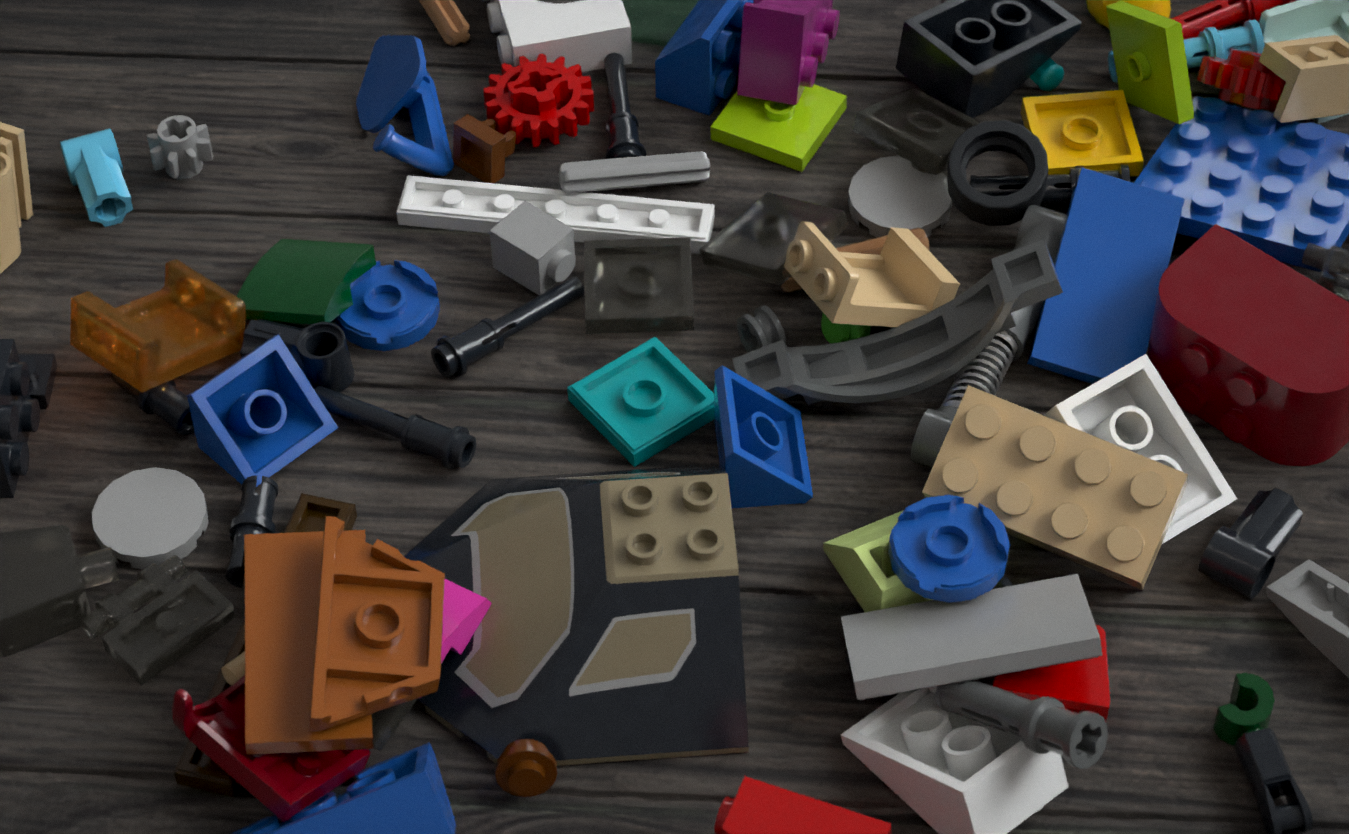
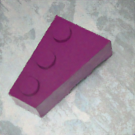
(783, 47)

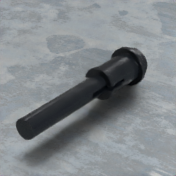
(621, 125)
(456, 353)
(450, 445)

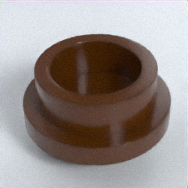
(526, 768)

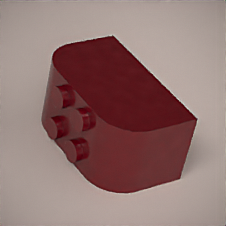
(1254, 349)

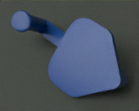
(396, 80)

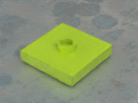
(1150, 61)
(780, 130)

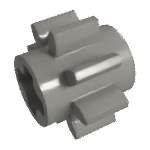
(180, 147)

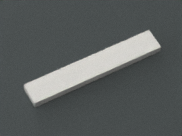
(593, 216)

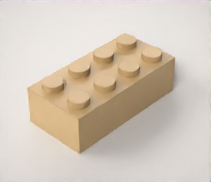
(1058, 486)

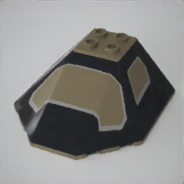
(604, 616)

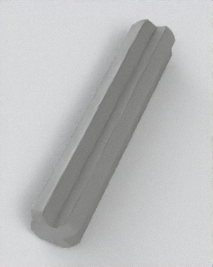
(634, 172)

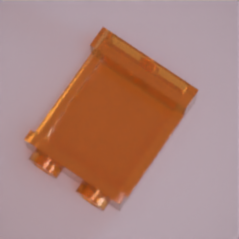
(162, 332)

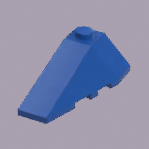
(387, 798)

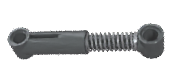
(991, 364)

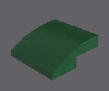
(305, 280)

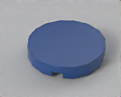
(390, 307)
(948, 549)

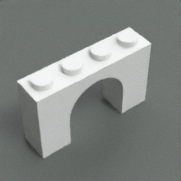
(575, 30)

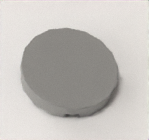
(898, 196)
(150, 516)

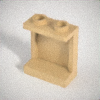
(870, 287)

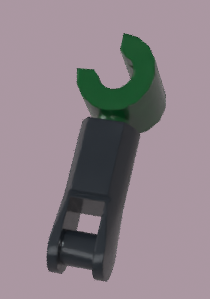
(1246, 727)

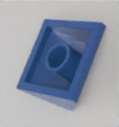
(259, 413)
(759, 444)

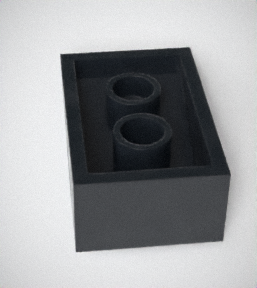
(981, 49)

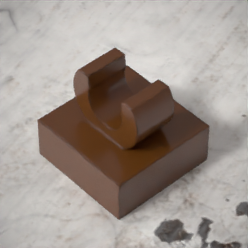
(481, 148)

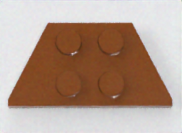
(373, 629)

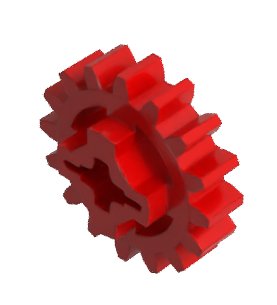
(1242, 79)
(539, 99)

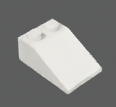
(1143, 417)
(953, 767)

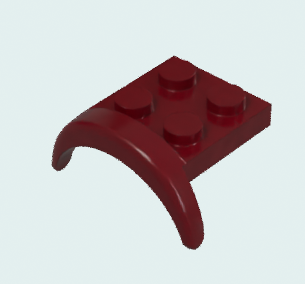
(278, 780)

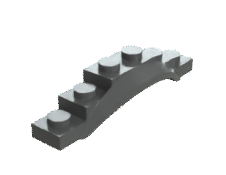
(914, 353)

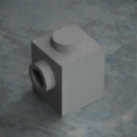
(533, 248)

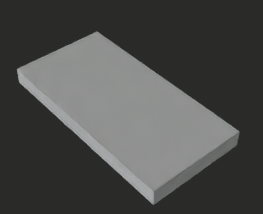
(970, 639)

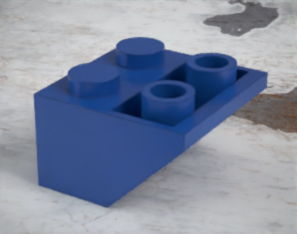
(702, 56)

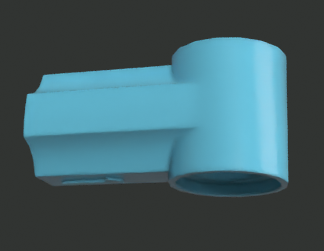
(97, 171)

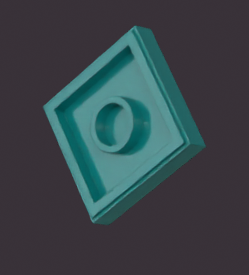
(643, 401)

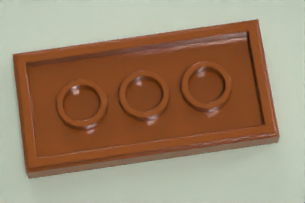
(280, 647)

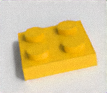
(1084, 131)

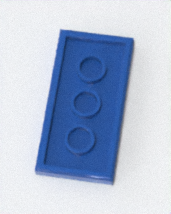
(1109, 274)

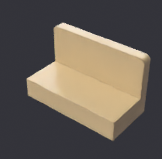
(1314, 76)

